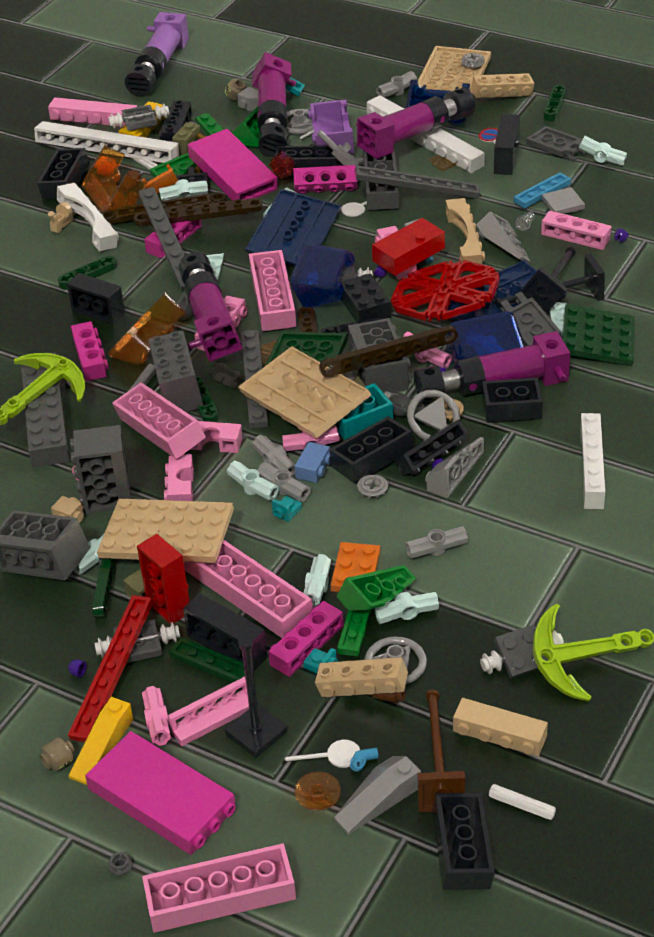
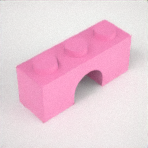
(226, 434)
(179, 479)

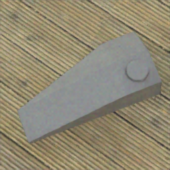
(501, 233)
(451, 471)
(379, 791)

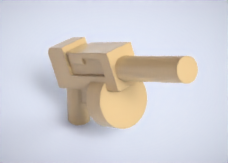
(62, 218)

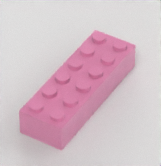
(272, 290)
(159, 420)
(219, 887)

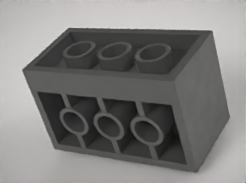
(175, 370)
(388, 375)
(100, 467)
(41, 544)

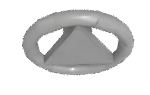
(299, 123)
(433, 414)
(397, 651)

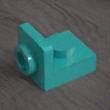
(296, 90)
(286, 508)
(317, 656)

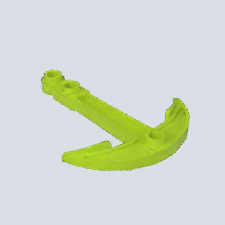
(57, 368)
(573, 651)

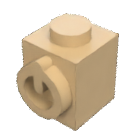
(68, 507)

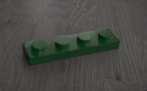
(207, 660)

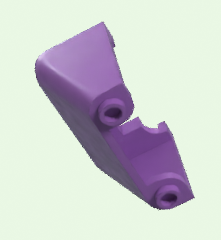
(333, 121)

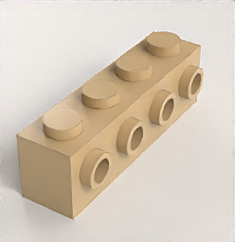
(502, 85)
(361, 677)
(500, 727)

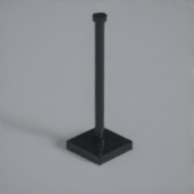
(593, 277)
(545, 287)
(256, 727)

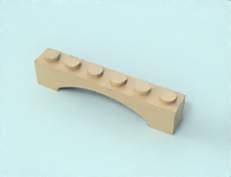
(459, 214)

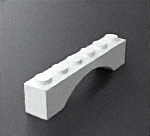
(103, 235)
(592, 461)

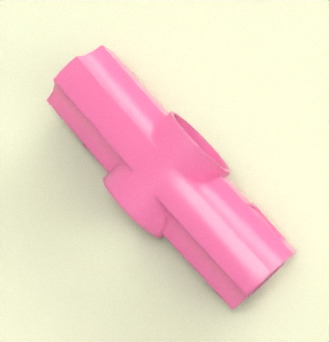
(433, 355)
(299, 441)
(156, 716)

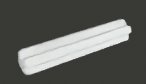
(145, 162)
(522, 801)

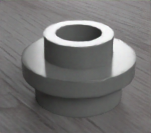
(117, 859)

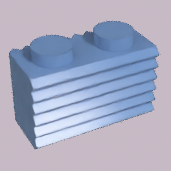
(312, 462)

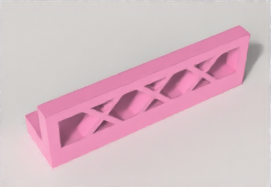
(212, 715)

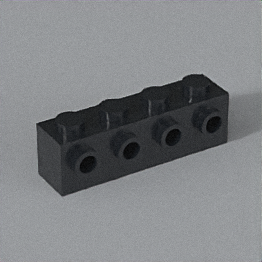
(179, 114)
(429, 448)

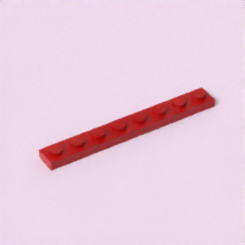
(111, 667)

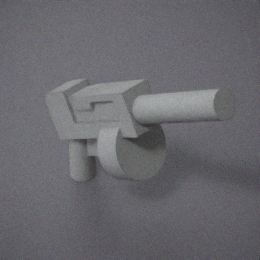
(341, 152)

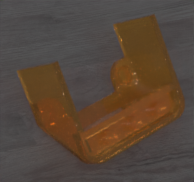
(102, 180)
(154, 322)

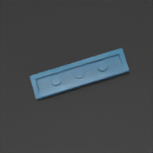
(535, 193)

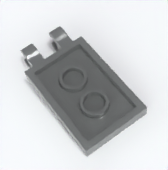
(556, 142)
(530, 318)

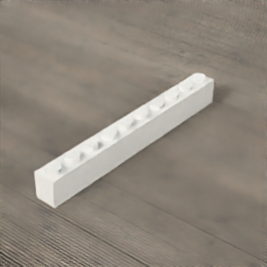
(437, 140)
(94, 141)

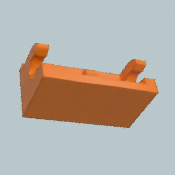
(164, 180)

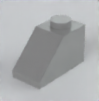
(248, 99)

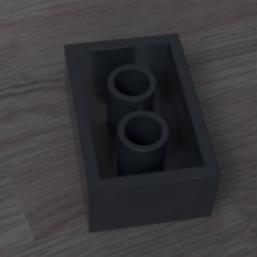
(96, 298)
(365, 298)
(512, 399)

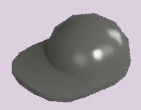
(184, 304)
(401, 404)

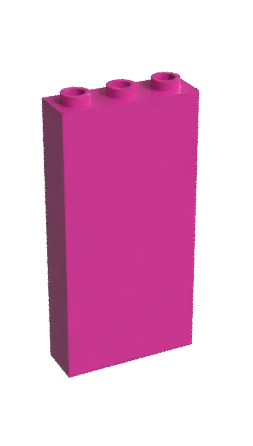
(232, 166)
(161, 792)

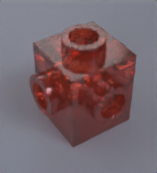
(282, 165)

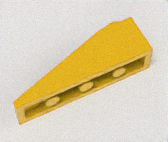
(104, 736)

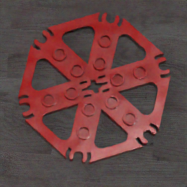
(442, 291)

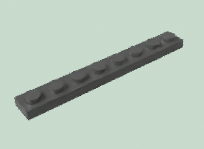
(415, 181)
(163, 231)
(252, 365)

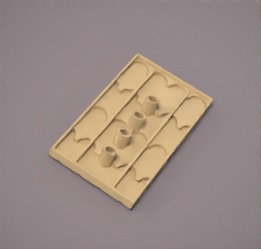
(301, 394)

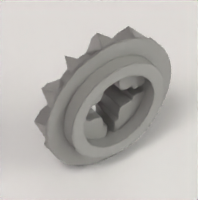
(472, 60)
(368, 481)

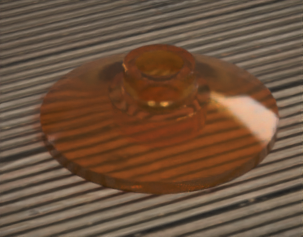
(317, 790)

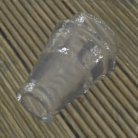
(524, 221)

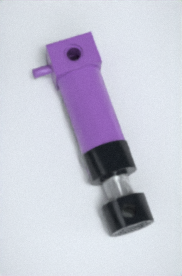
(169, 33)

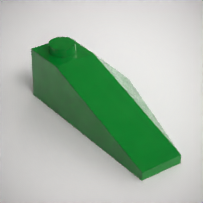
(248, 130)
(374, 588)

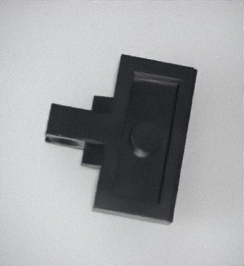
(192, 176)

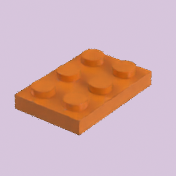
(354, 560)

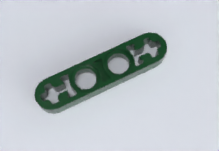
(554, 102)
(101, 265)
(206, 398)
(103, 587)

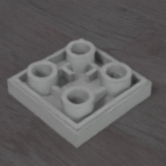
(563, 201)

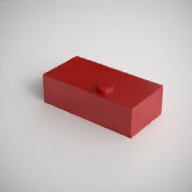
(408, 246)
(163, 577)

